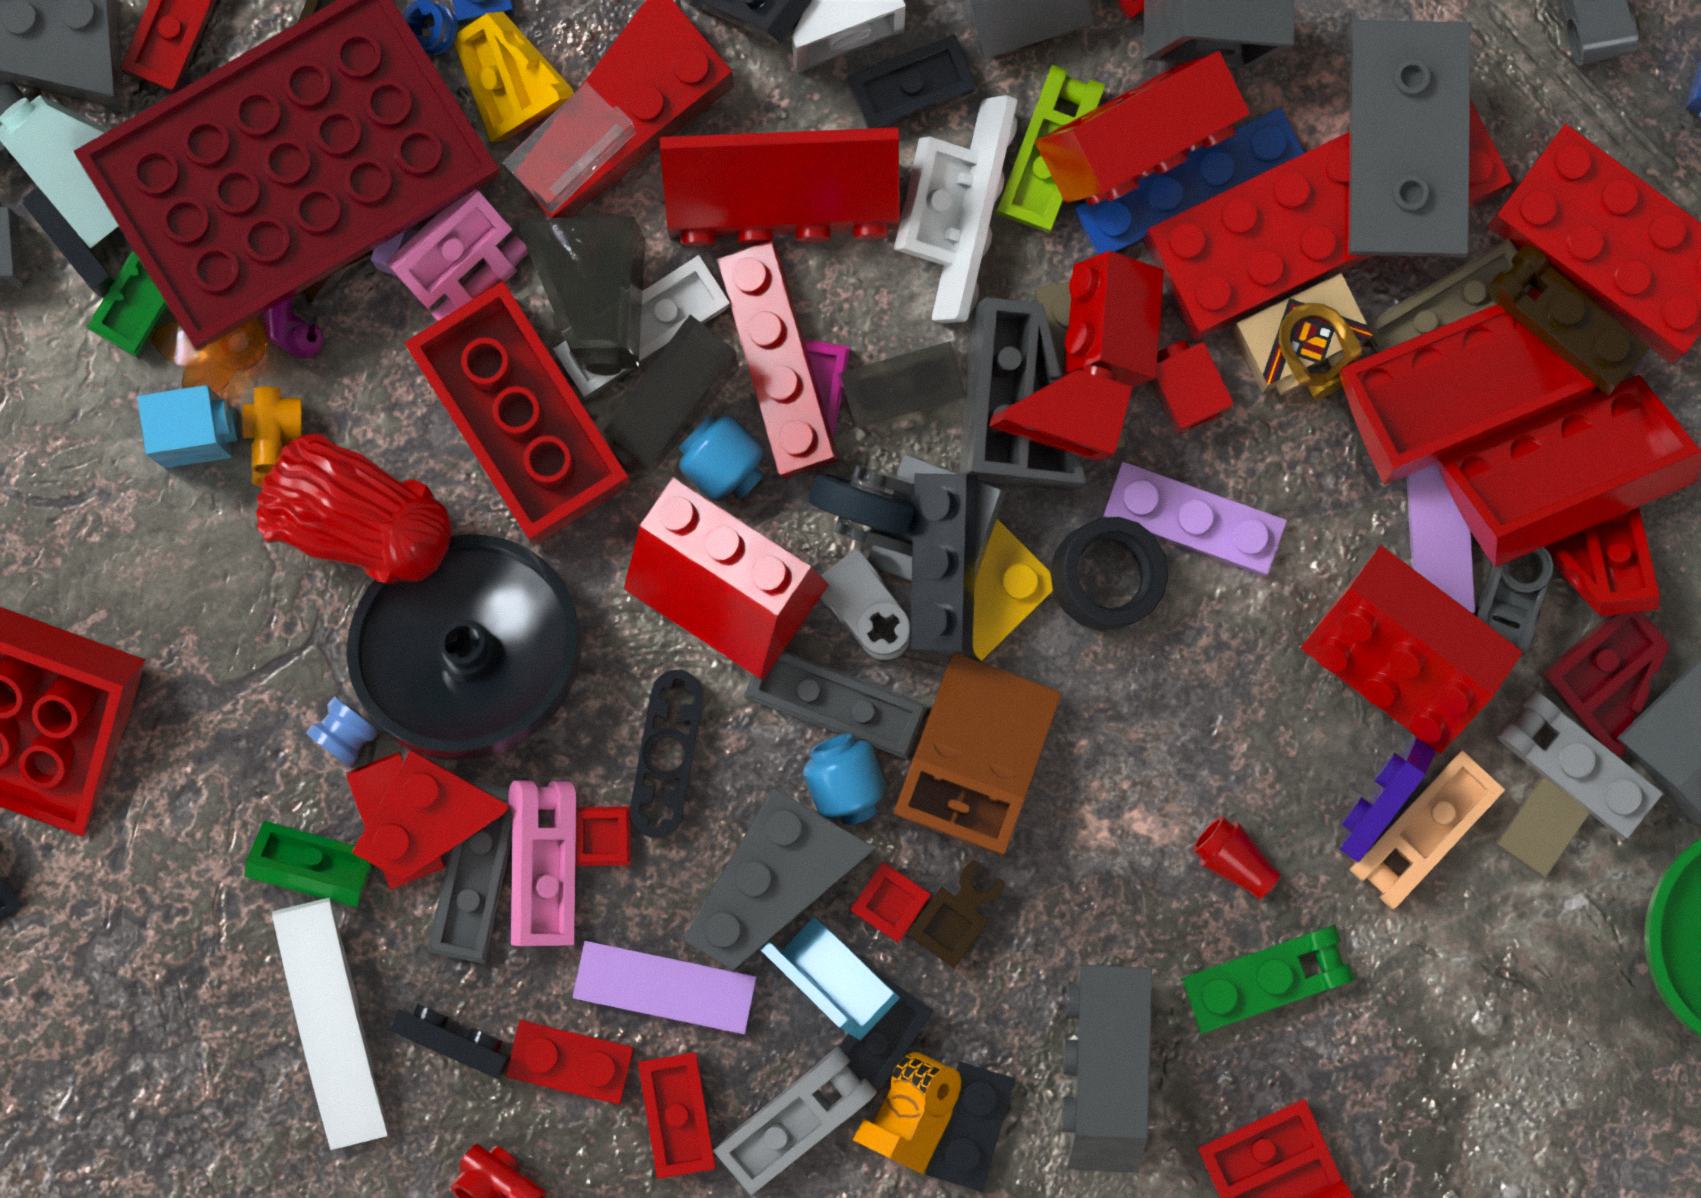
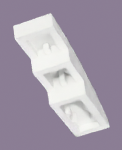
(330, 1023)

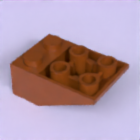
(977, 754)

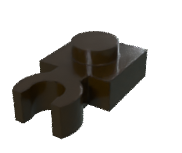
(951, 921)

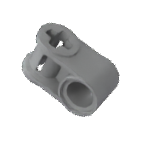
(859, 599)

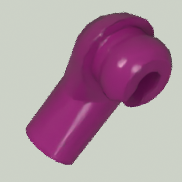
(292, 332)

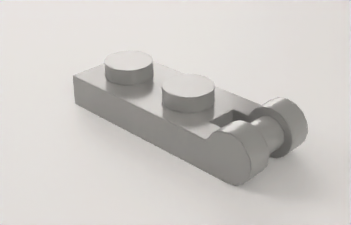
(1581, 766)
(793, 1122)

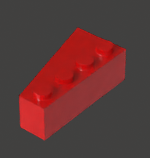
(661, 79)

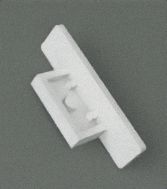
(953, 204)

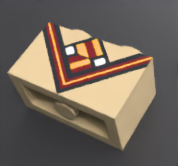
(1310, 338)

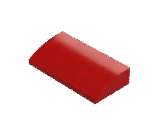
(1455, 389)
(1569, 470)

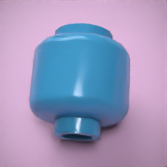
(721, 458)
(845, 779)

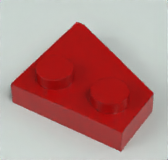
(1610, 565)
(424, 817)

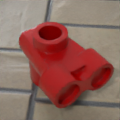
(493, 1176)

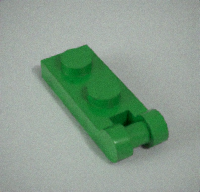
(1264, 980)

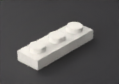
(664, 309)

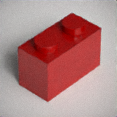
(1115, 317)

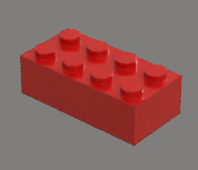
(1611, 240)
(518, 413)

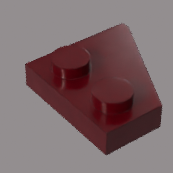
(1609, 675)

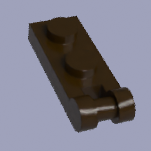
(1567, 320)

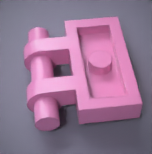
(451, 247)

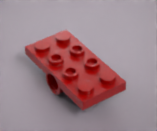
(1274, 1158)

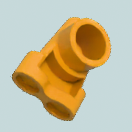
(271, 424)

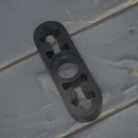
(688, 713)

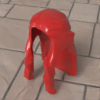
(352, 512)

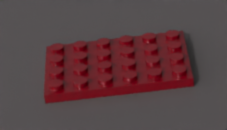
(286, 165)

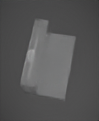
(569, 147)

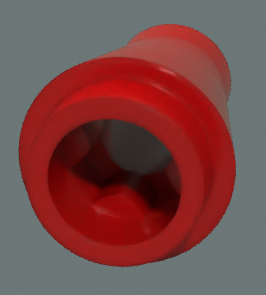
(1233, 855)

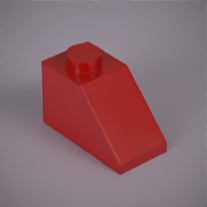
(1072, 414)

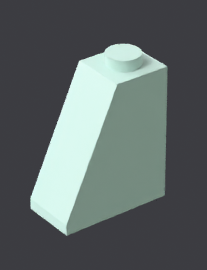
(43, 143)

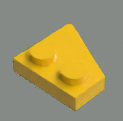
(508, 76)
(1005, 590)

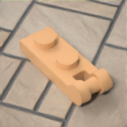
(1429, 827)

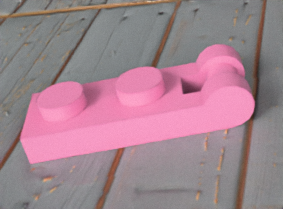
(543, 864)

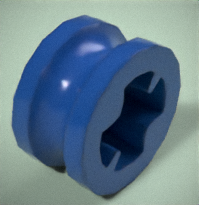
(444, 30)

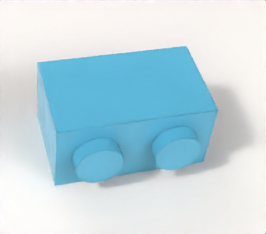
(187, 426)

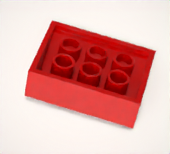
(781, 185)
(59, 719)

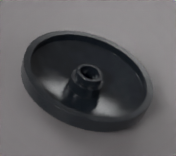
(468, 652)

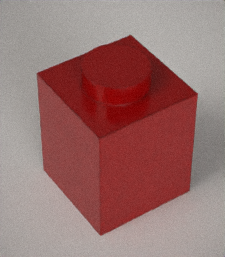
(1189, 386)

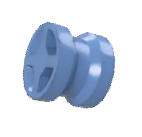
(343, 732)

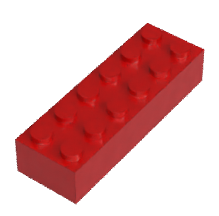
(1279, 233)

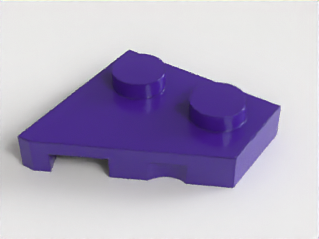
(1397, 782)

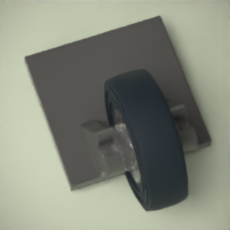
(866, 506)

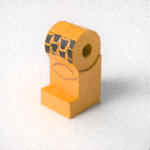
(913, 1112)

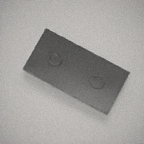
(1409, 138)

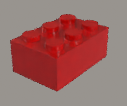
(1144, 130)
(1411, 650)

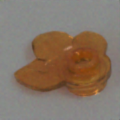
(216, 362)

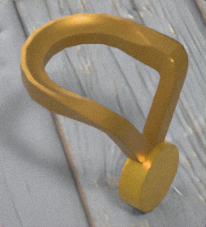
(1319, 383)

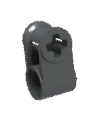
(1599, 29)
(1515, 601)

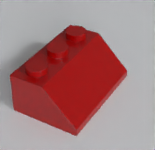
(720, 579)

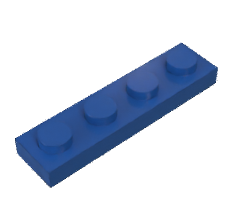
(1206, 173)

